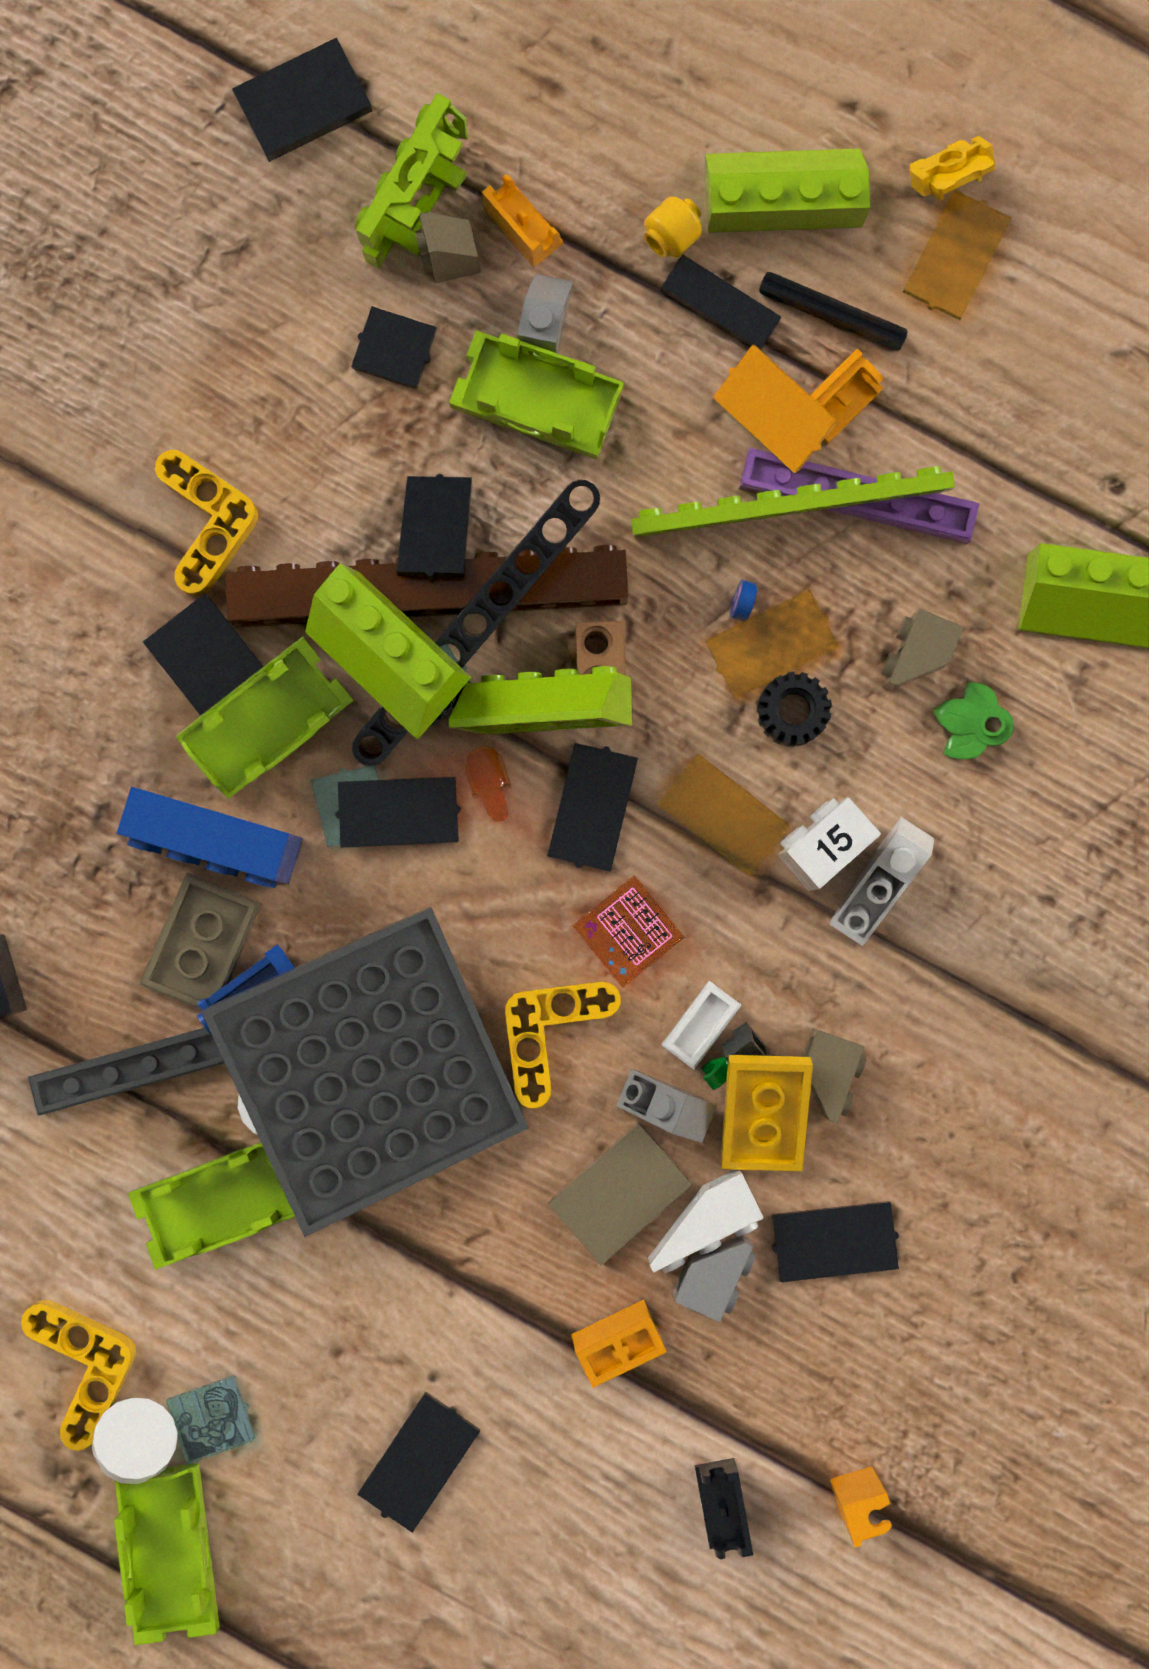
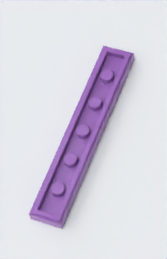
(926, 514)

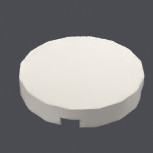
(134, 1440)

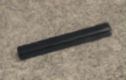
(833, 311)

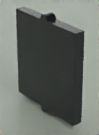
(394, 347)

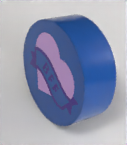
(743, 600)

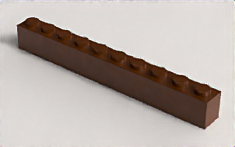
(569, 582)

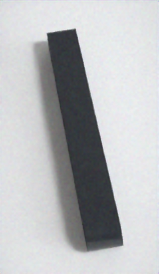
(493, 612)

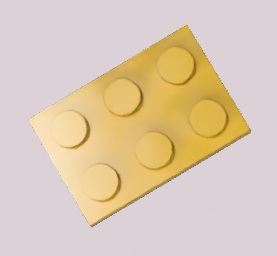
(766, 1112)

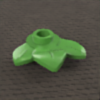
(967, 722)

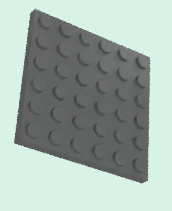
(365, 1070)

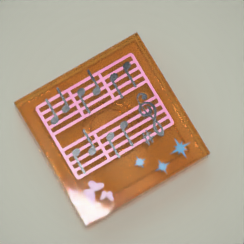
(628, 931)

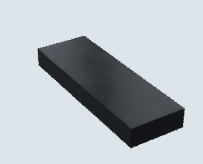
(720, 303)

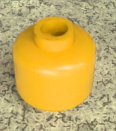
(673, 227)

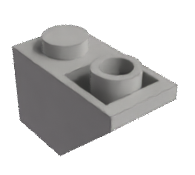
(666, 1106)
(711, 1278)

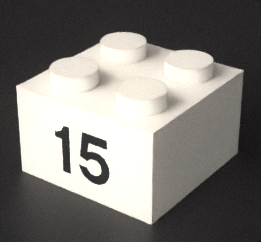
(828, 844)

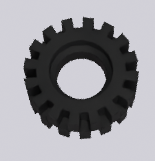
(813, 694)

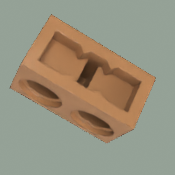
(613, 656)

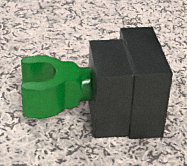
(743, 1043)

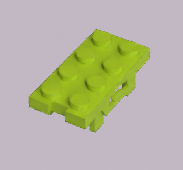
(418, 162)
(537, 393)
(263, 719)
(210, 1205)
(166, 1556)

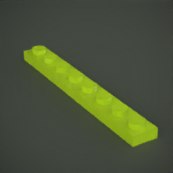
(808, 499)

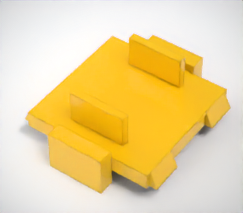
(952, 167)

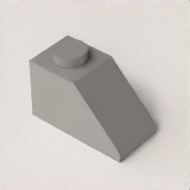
(545, 312)

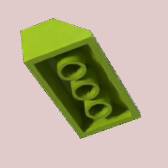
(786, 190)
(1086, 595)
(383, 650)
(545, 703)

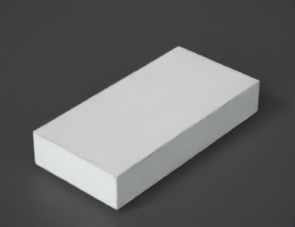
(701, 1025)

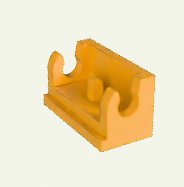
(520, 221)
(848, 391)
(618, 1343)
(856, 1497)

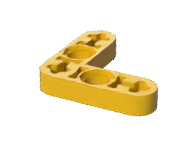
(218, 509)
(544, 1016)
(99, 1365)

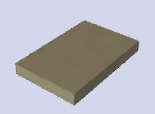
(200, 941)
(620, 1193)

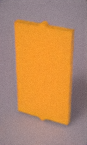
(775, 409)

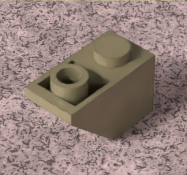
(447, 247)
(924, 648)
(834, 1067)

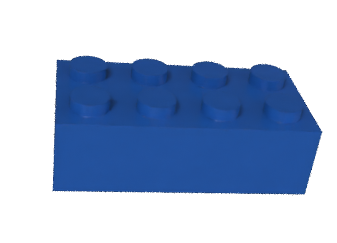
(204, 834)

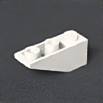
(883, 881)
(712, 1214)

